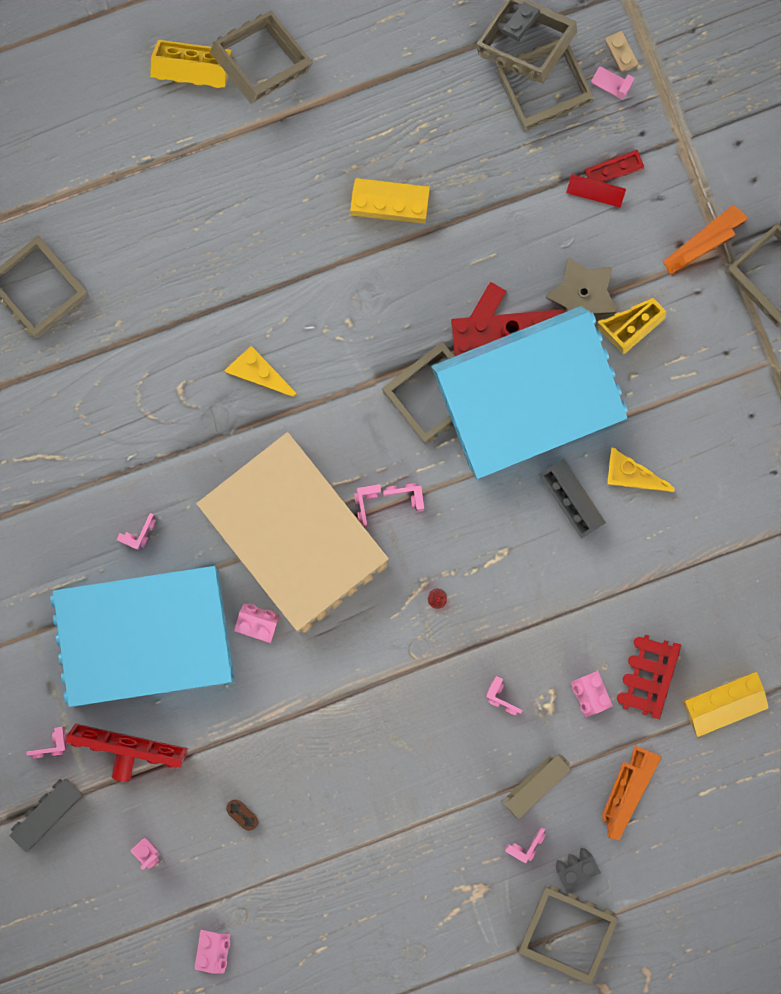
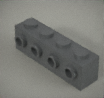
(572, 498)
(46, 815)

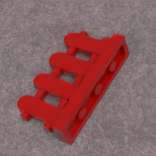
(650, 686)

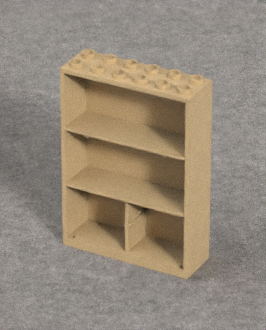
(293, 533)

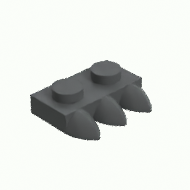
(519, 21)
(578, 869)

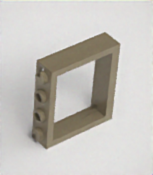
(548, 18)
(285, 40)
(558, 110)
(747, 286)
(63, 310)
(388, 390)
(536, 785)
(556, 964)

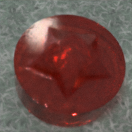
(437, 598)

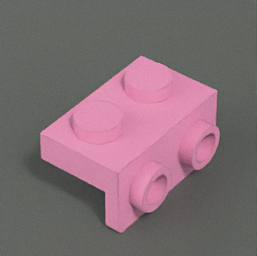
(256, 622)
(591, 694)
(212, 952)

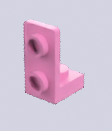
(612, 83)
(370, 493)
(416, 499)
(129, 539)
(496, 688)
(59, 739)
(517, 851)
(146, 853)

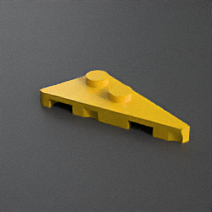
(253, 368)
(627, 473)

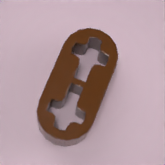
(239, 818)

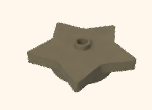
(579, 278)

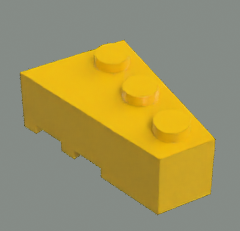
(632, 325)

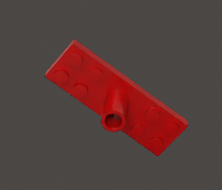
(477, 331)
(126, 749)

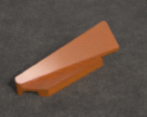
(708, 239)
(628, 790)

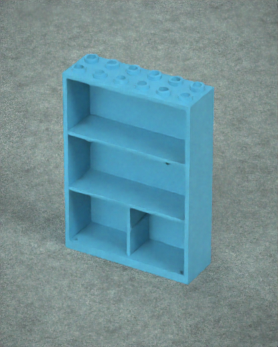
(530, 391)
(142, 636)

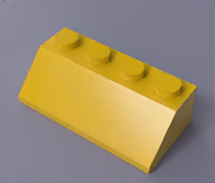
(187, 64)
(389, 201)
(726, 704)

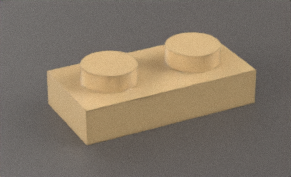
(621, 51)

